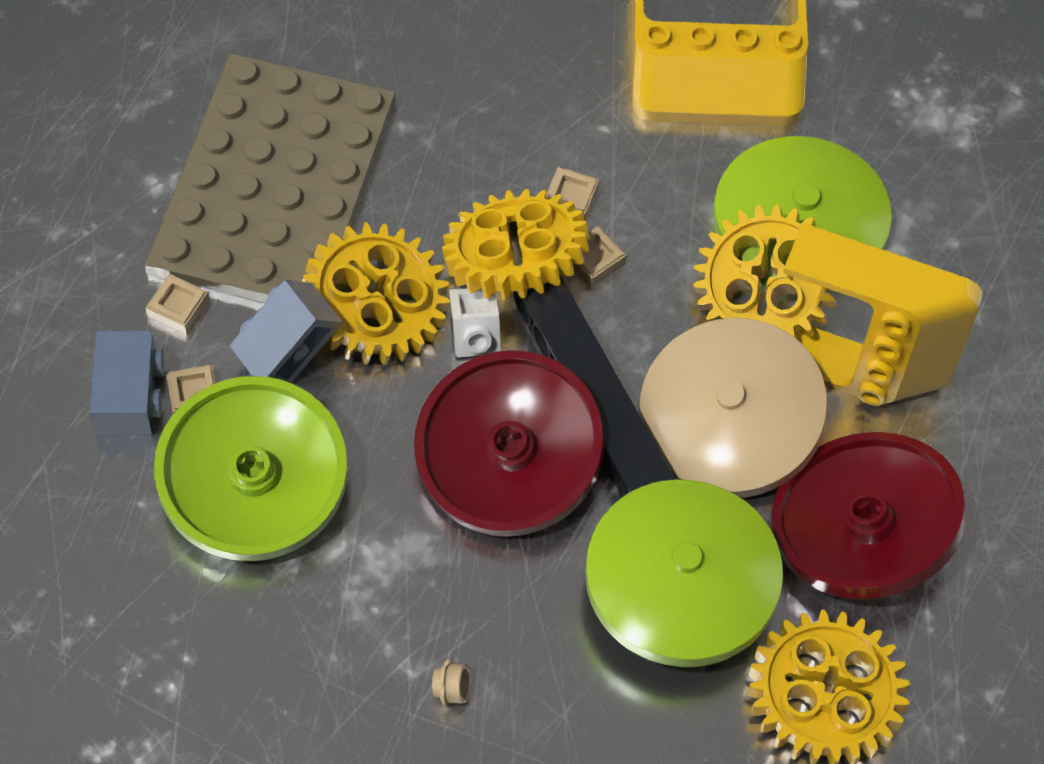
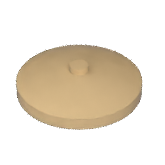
(735, 405)

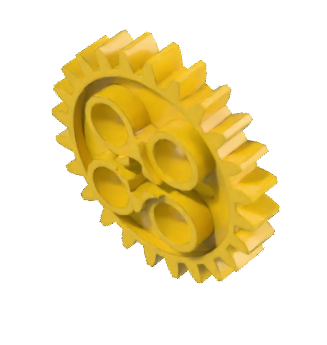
(482, 250)
(727, 274)
(377, 292)
(821, 728)

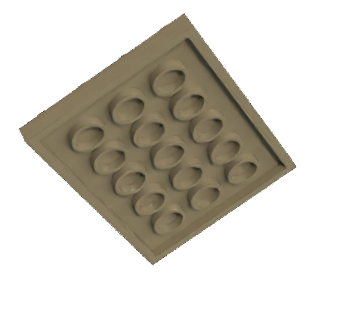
(269, 177)

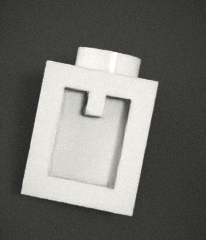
(474, 323)

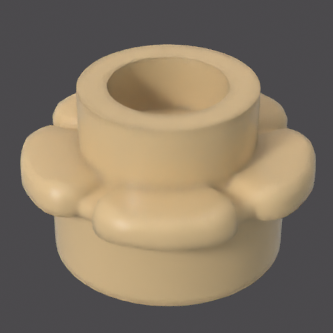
(451, 683)

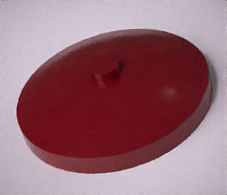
(509, 443)
(870, 516)

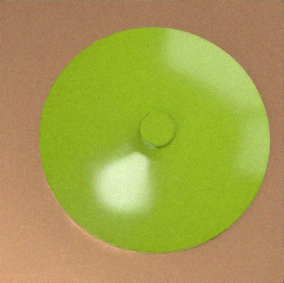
(809, 176)
(251, 468)
(683, 573)

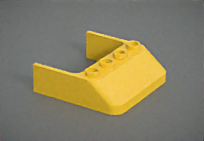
(719, 70)
(916, 320)

